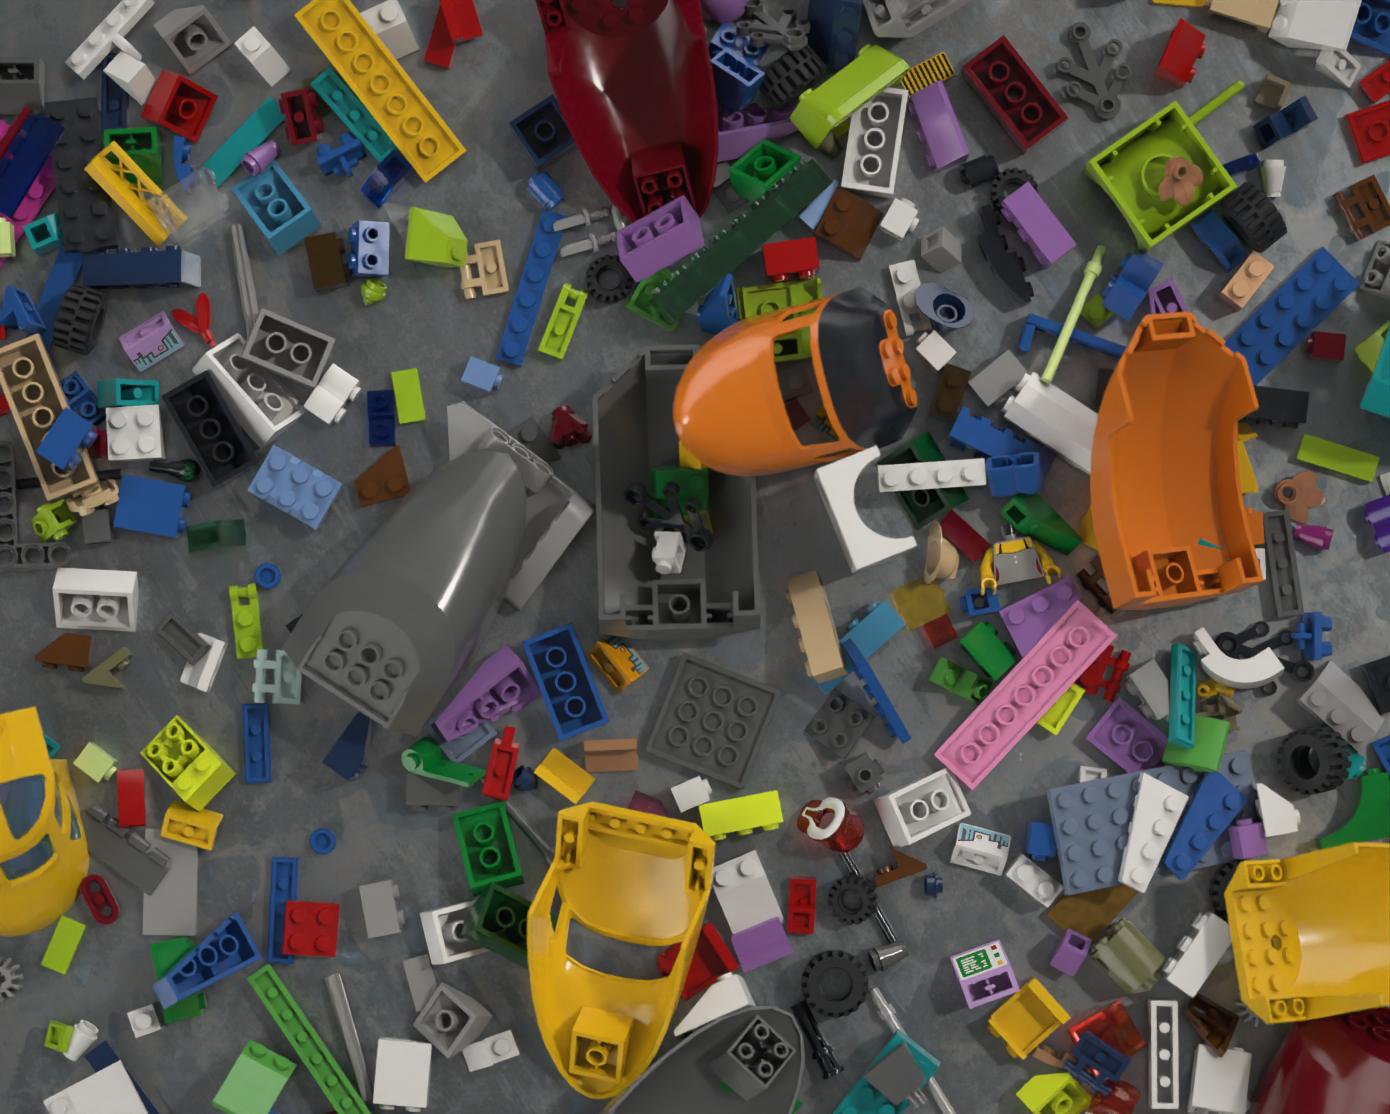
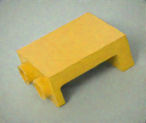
(1026, 1018)

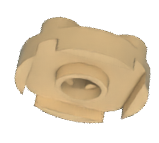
(87, 499)

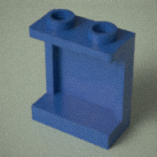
(152, 506)

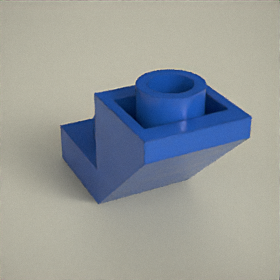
(1219, 239)

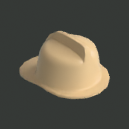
(941, 556)

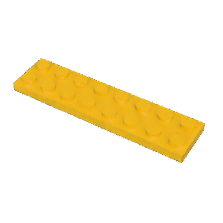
(381, 85)

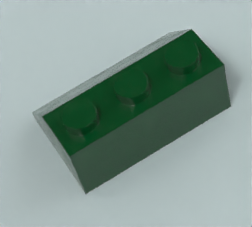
(924, 504)
(500, 923)

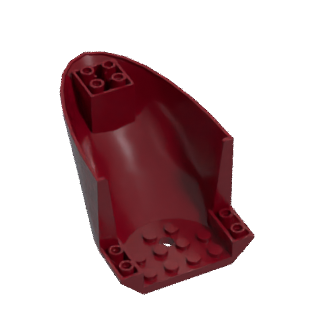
(636, 97)
(1330, 1067)

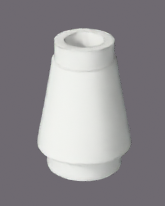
(1272, 177)
(82, 1038)

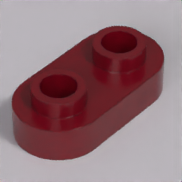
(98, 900)

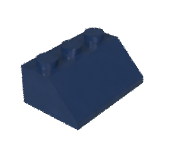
(834, 30)

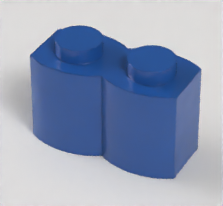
(1015, 474)

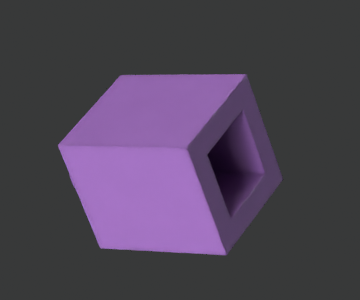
(1247, 839)
(1070, 952)

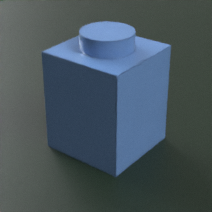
(482, 375)

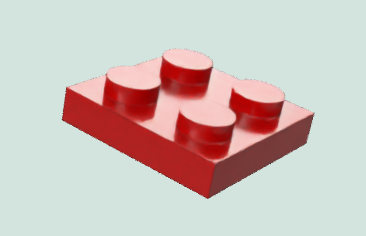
(310, 928)

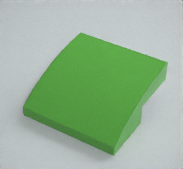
(641, 294)
(1208, 746)

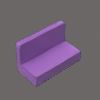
(761, 944)

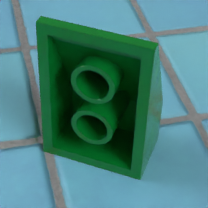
(488, 847)

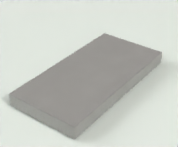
(175, 900)

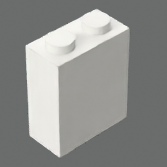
(402, 1074)
(1218, 1082)

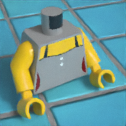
(1015, 561)

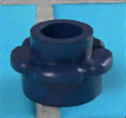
(933, 885)

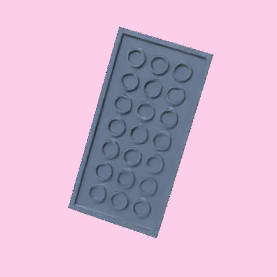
(1095, 818)

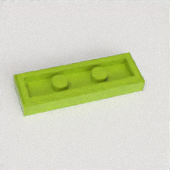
(1337, 458)

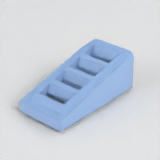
(814, 212)

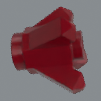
(568, 428)

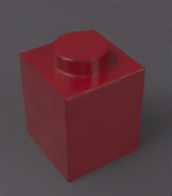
(1326, 346)

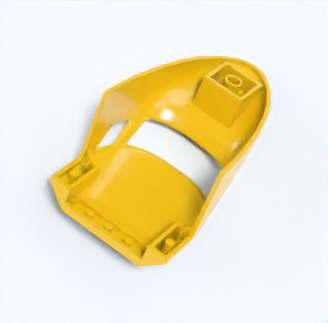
(632, 882)

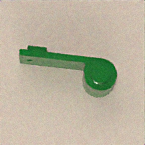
(426, 760)

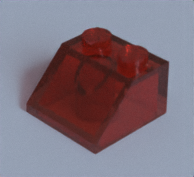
(1113, 1026)

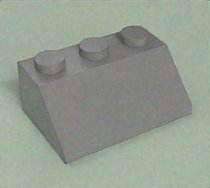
(1342, 706)

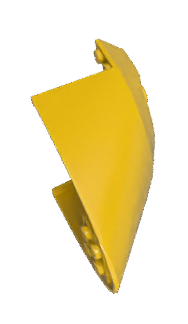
(1326, 928)

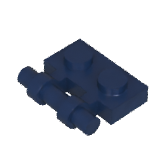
(1101, 1057)

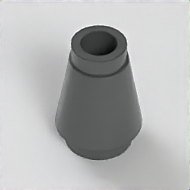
(887, 955)

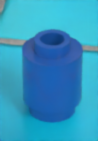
(545, 190)

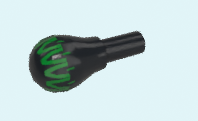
(185, 469)

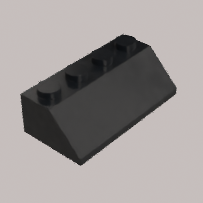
(210, 430)

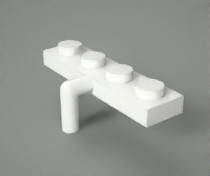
(108, 35)

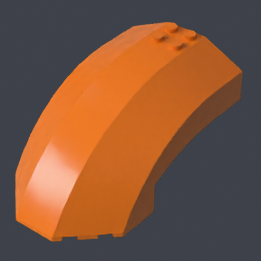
(1172, 468)

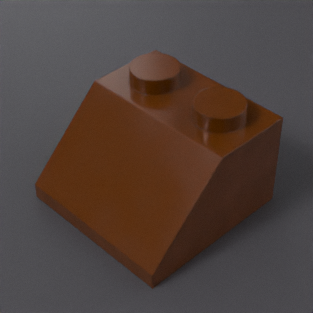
(848, 223)

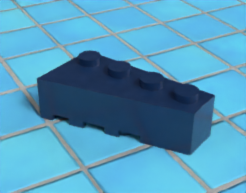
(141, 268)

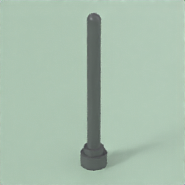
(529, 831)

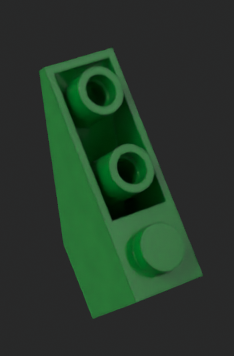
(1037, 519)

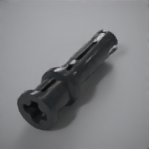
(822, 1051)

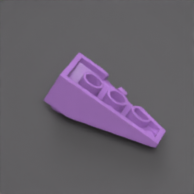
(745, 128)
(496, 688)

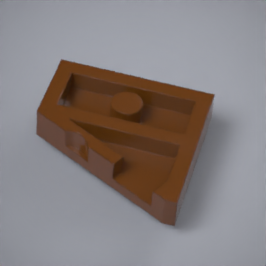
(383, 480)
(1211, 1022)

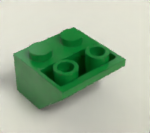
(142, 146)

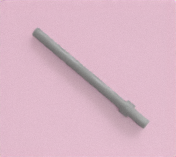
(887, 1013)

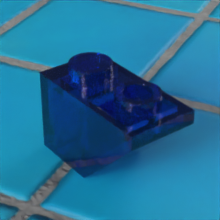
(387, 178)

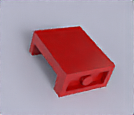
(708, 962)

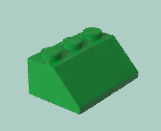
(165, 956)

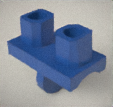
(341, 158)
(1310, 636)

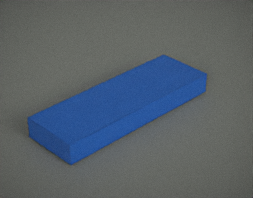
(257, 743)

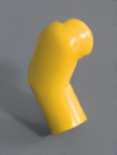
(1211, 688)

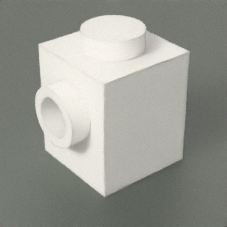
(900, 219)

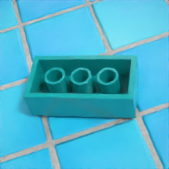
(866, 1099)

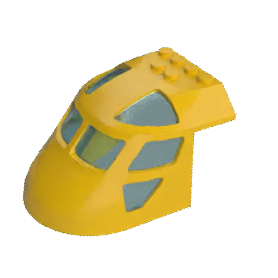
(40, 830)

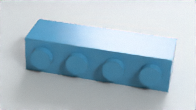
(867, 636)

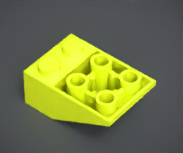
(187, 763)

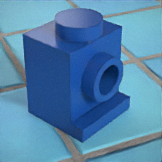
(991, 602)

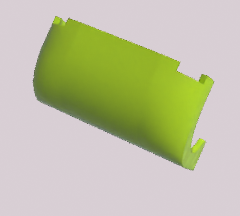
(770, 297)

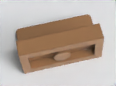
(611, 755)

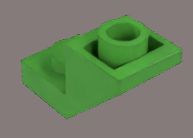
(960, 681)

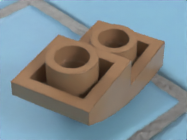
(1048, 1056)

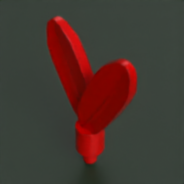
(198, 325)

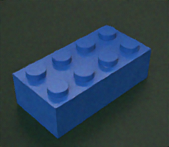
(566, 682)

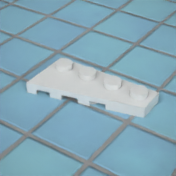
(1152, 825)

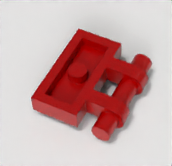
(1092, 677)

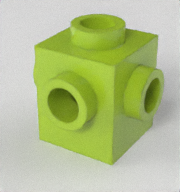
(53, 521)

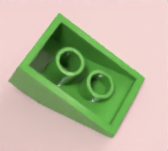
(254, 1081)

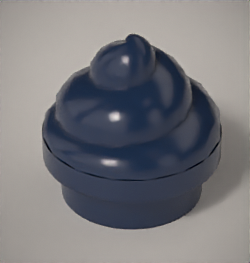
(525, 779)

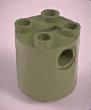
(1128, 957)

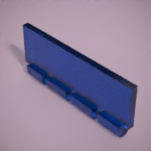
(29, 158)

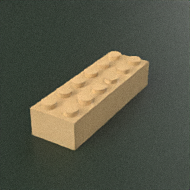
(36, 404)

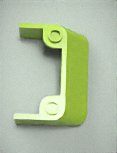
(847, 92)

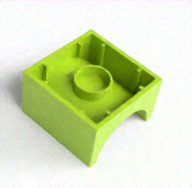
(1135, 168)

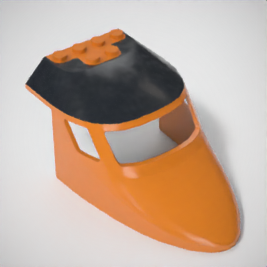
(732, 402)

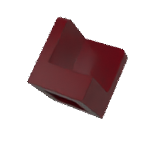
(99, 449)

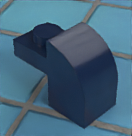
(1285, 122)

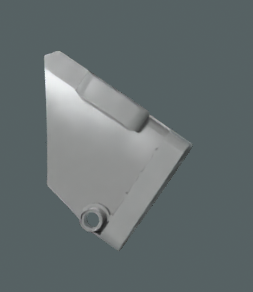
(552, 509)

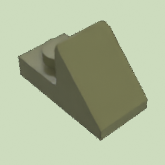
(104, 674)

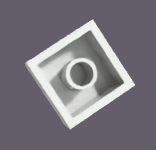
(135, 433)

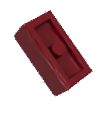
(963, 537)

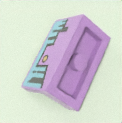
(151, 341)

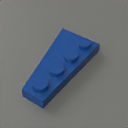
(874, 690)
(1209, 814)

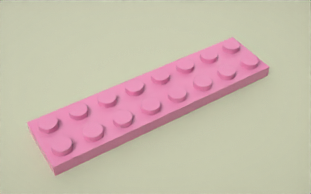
(1025, 694)

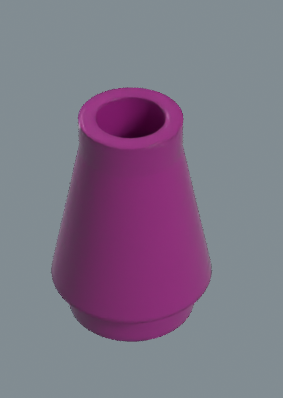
(1314, 535)

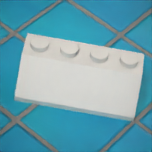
(875, 144)
(252, 393)

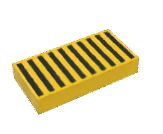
(927, 73)

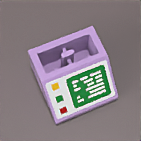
(984, 973)

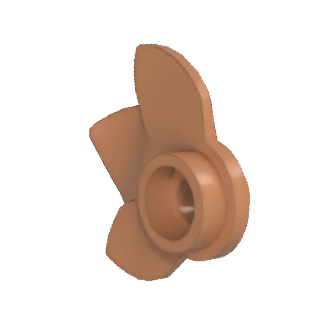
(1180, 181)
(1303, 495)

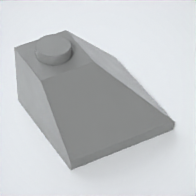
(192, 36)
(452, 1020)

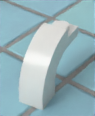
(1234, 672)

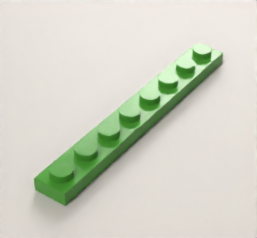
(306, 1042)

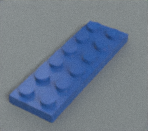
(1291, 313)

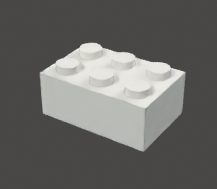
(1197, 953)

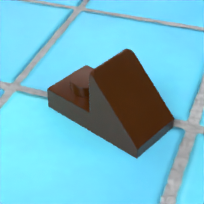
(905, 867)

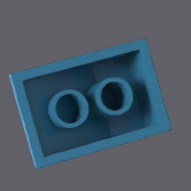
(276, 207)

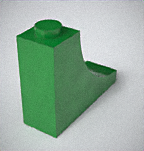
(1369, 816)

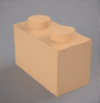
(1245, 281)

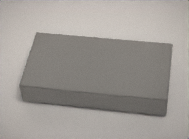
(420, 979)

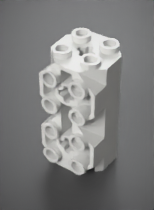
(1053, 420)

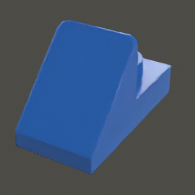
(20, 312)

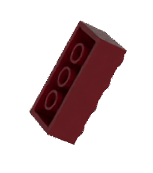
(1003, 71)

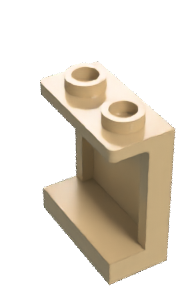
(1253, 12)

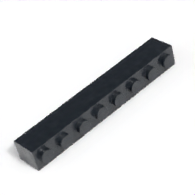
(1274, 403)

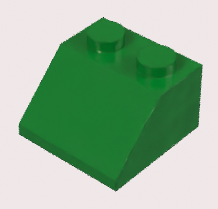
(761, 169)
(690, 480)
(987, 650)

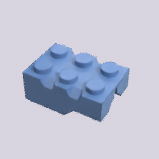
(295, 487)

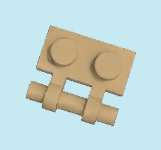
(491, 270)

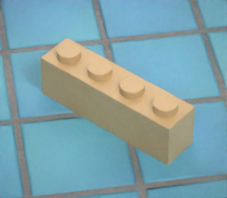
(816, 627)

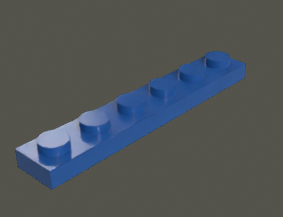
(531, 289)

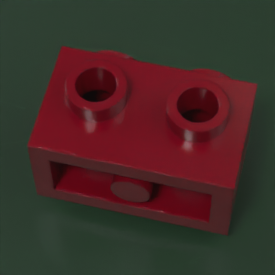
(301, 115)

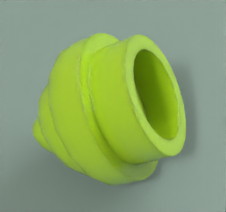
(373, 291)

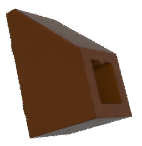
(68, 650)

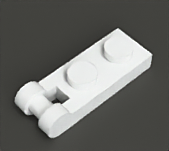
(905, 283)

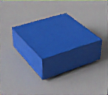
(1025, 339)

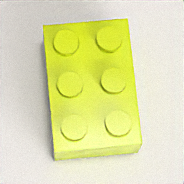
(741, 814)

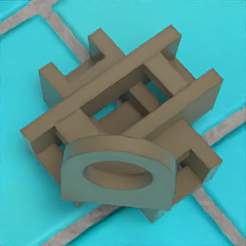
(1220, 706)

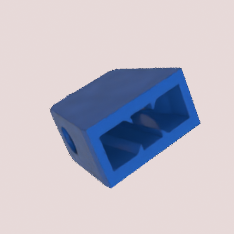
(735, 80)

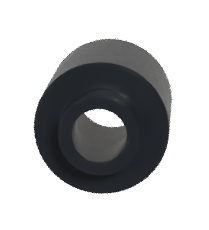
(978, 171)

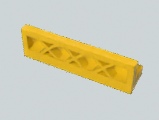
(126, 194)

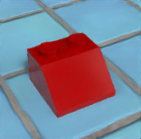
(1180, 54)
(179, 106)

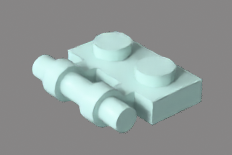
(286, 681)

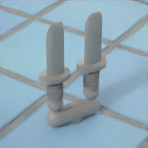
(585, 217)

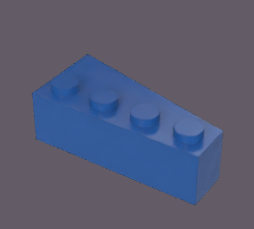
(985, 440)
(214, 958)

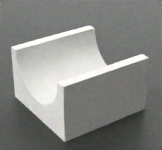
(859, 544)

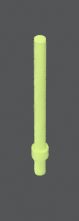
(1091, 273)

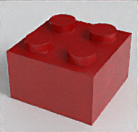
(790, 260)

